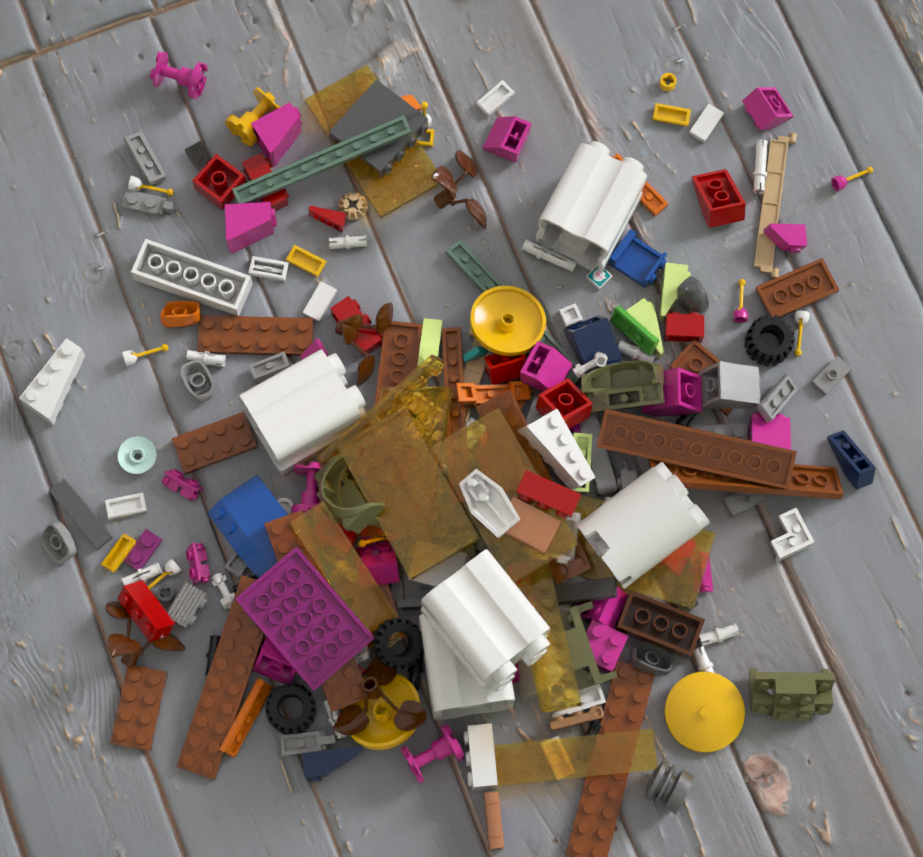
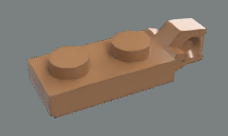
(577, 718)

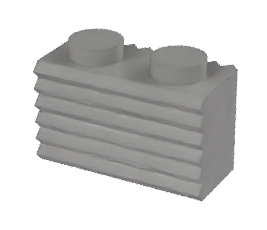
(187, 605)

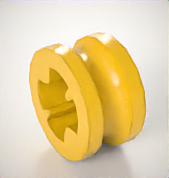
(671, 86)

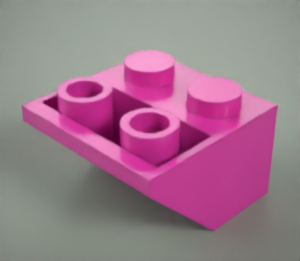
(508, 137)
(545, 367)
(380, 562)
(605, 610)

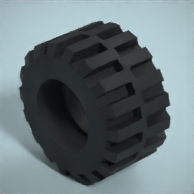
(776, 327)
(382, 638)
(290, 691)

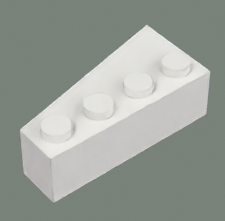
(53, 382)
(559, 449)

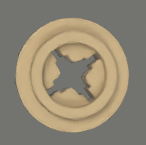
(353, 213)

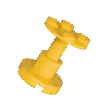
(242, 125)

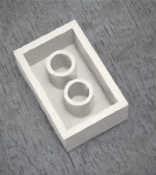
(480, 757)

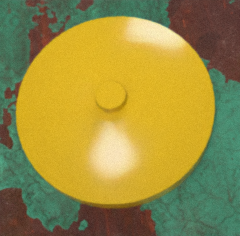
(507, 320)
(704, 711)
(381, 730)

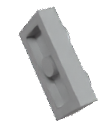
(269, 367)

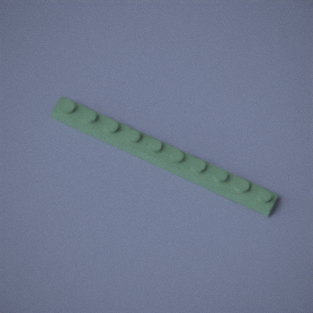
(322, 161)
(484, 280)

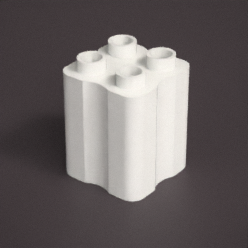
(591, 206)
(302, 409)
(486, 621)
(451, 686)

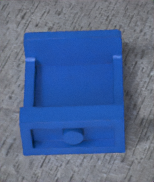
(637, 260)

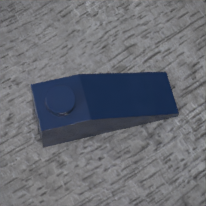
(852, 460)
(323, 763)

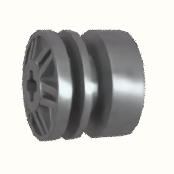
(669, 786)

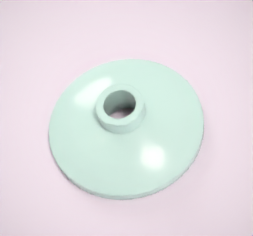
(130, 449)

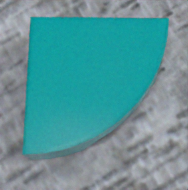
(475, 353)

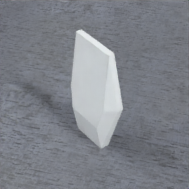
(489, 503)

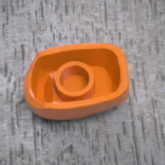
(180, 314)

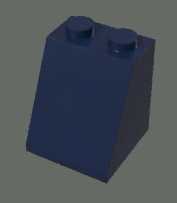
(592, 337)

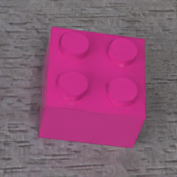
(605, 645)

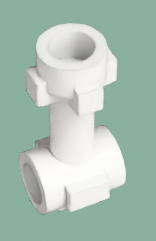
(599, 360)
(219, 580)

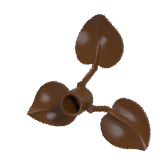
(445, 179)
(349, 330)
(130, 649)
(353, 718)

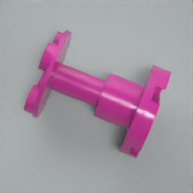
(186, 77)
(309, 497)
(439, 749)

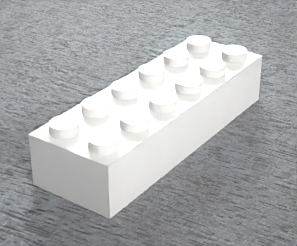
(191, 277)

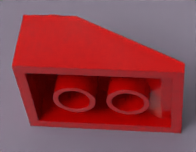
(719, 198)

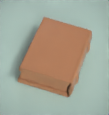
(535, 527)
(493, 821)

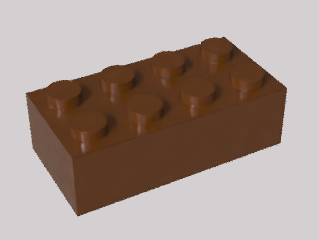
(660, 624)

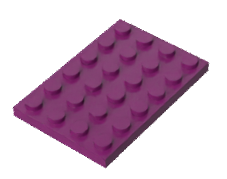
(304, 618)

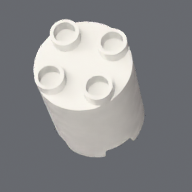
(643, 524)

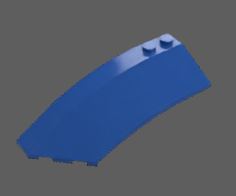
(242, 519)

